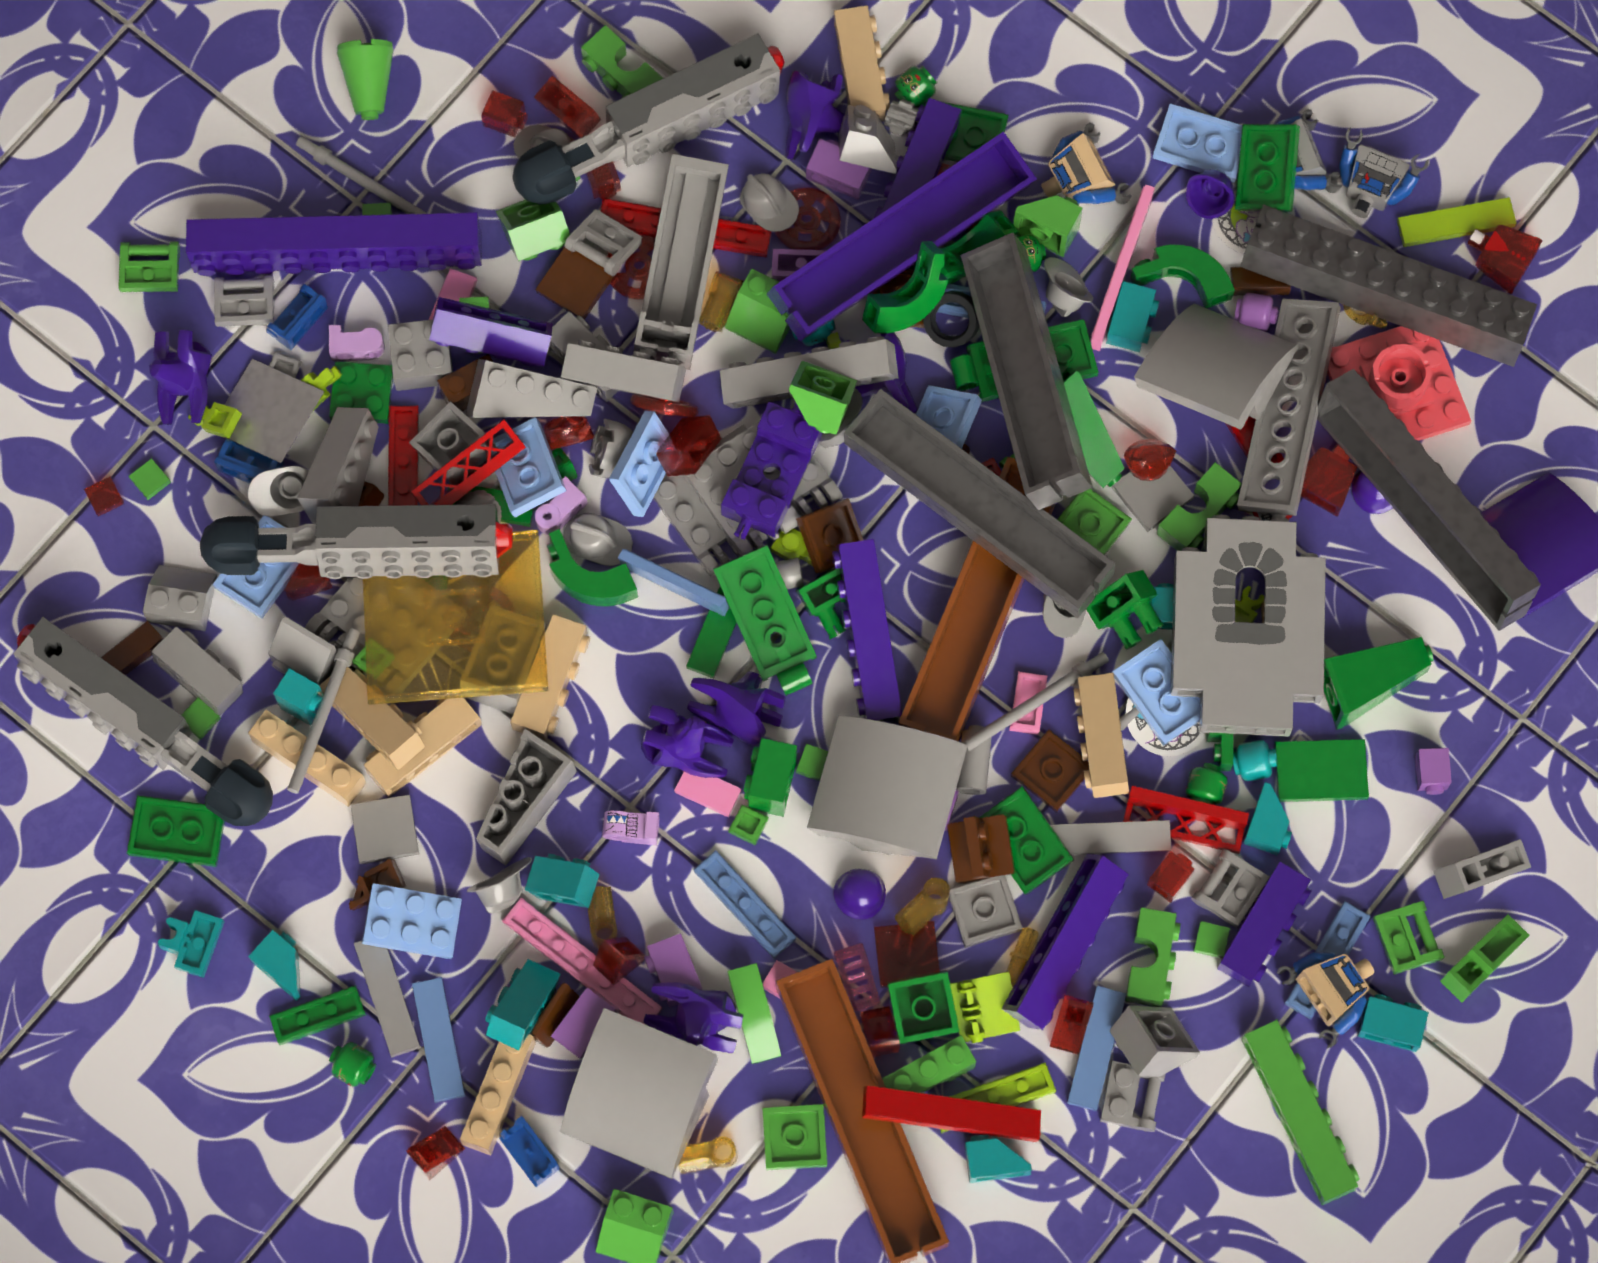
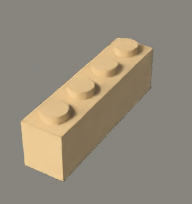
(859, 59)
(563, 646)
(377, 723)
(440, 730)
(1103, 735)
(324, 769)
(496, 1096)

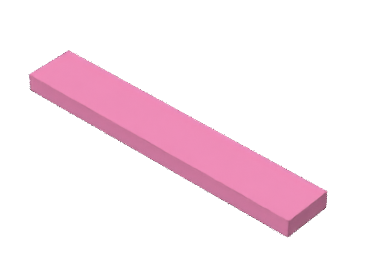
(1121, 267)
(577, 960)

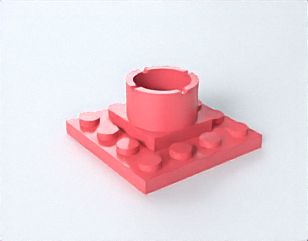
(1409, 376)

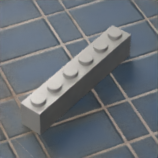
(770, 379)

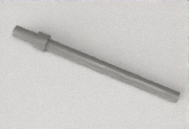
(324, 156)
(343, 659)
(1079, 670)

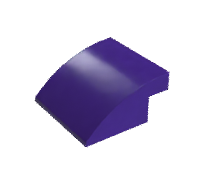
(1550, 534)

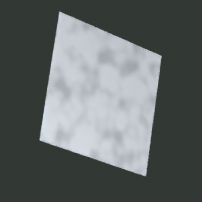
(271, 409)

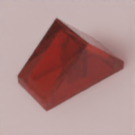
(306, 582)
(617, 958)
(1071, 1024)
(880, 1031)
(435, 1152)

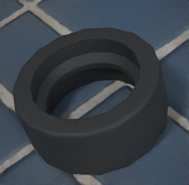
(952, 341)

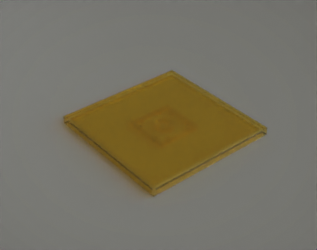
(458, 633)

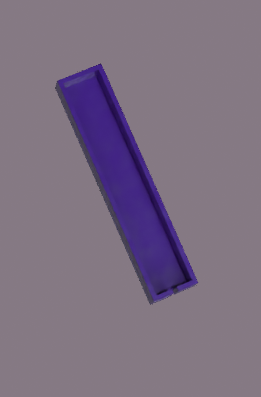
(894, 238)
(334, 243)

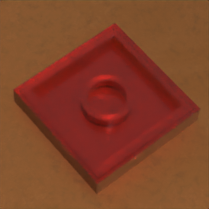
(903, 954)

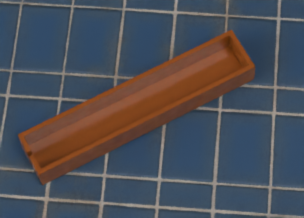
(965, 638)
(873, 1148)

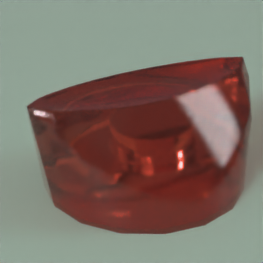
(567, 431)
(1149, 459)

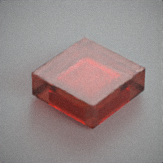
(104, 496)

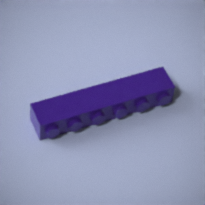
(925, 151)
(868, 630)
(1065, 941)

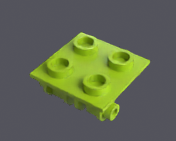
(980, 1005)

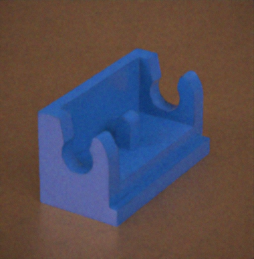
(298, 317)
(243, 462)
(529, 1152)

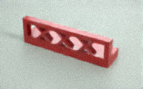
(478, 474)
(1194, 811)

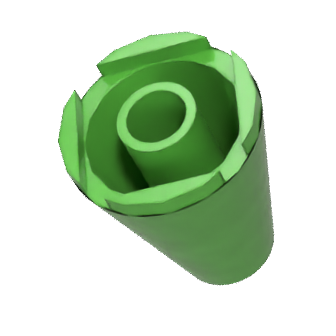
(366, 74)

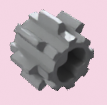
(901, 117)

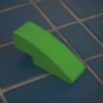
(1484, 958)
(757, 1019)

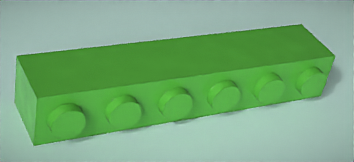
(1300, 1113)

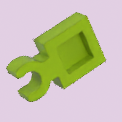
(219, 420)
(1245, 607)

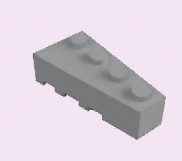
(517, 392)
(341, 462)

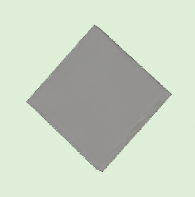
(1153, 499)
(384, 829)
(984, 910)

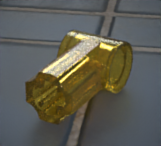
(720, 301)
(923, 907)
(602, 914)
(703, 1156)

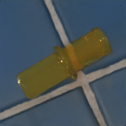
(1022, 953)

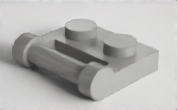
(607, 235)
(244, 308)
(1239, 893)
(1122, 1095)

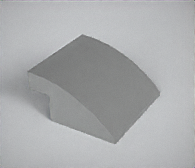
(1215, 366)
(887, 787)
(638, 1093)

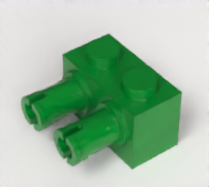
(820, 598)
(1122, 598)

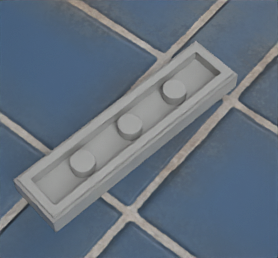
(1115, 837)
(387, 999)

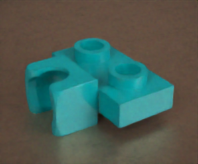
(193, 942)

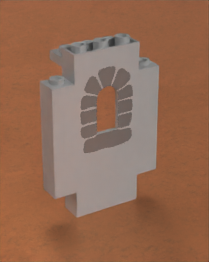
(1246, 669)

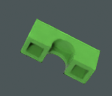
(604, 53)
(1218, 492)
(1156, 931)
(933, 1068)

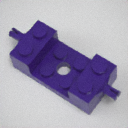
(781, 442)

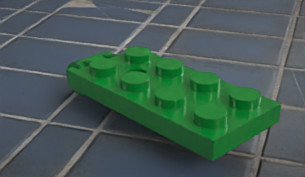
(1070, 346)
(765, 607)

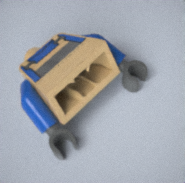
(1081, 171)
(1333, 987)

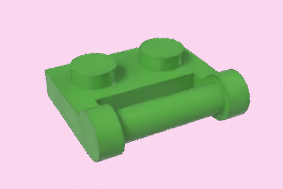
(149, 275)
(1399, 939)

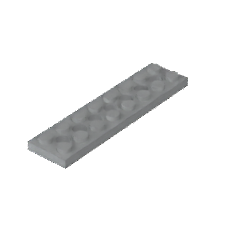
(1301, 419)

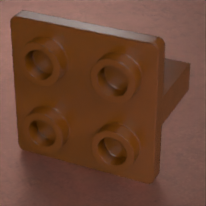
(980, 848)

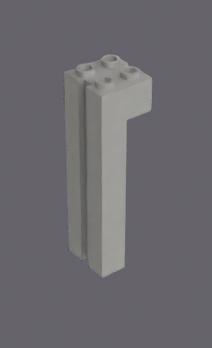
(681, 259)

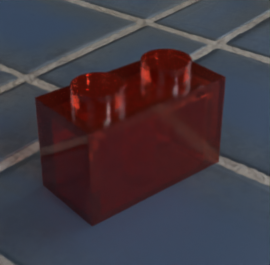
(567, 107)
(688, 445)

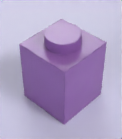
(1433, 770)

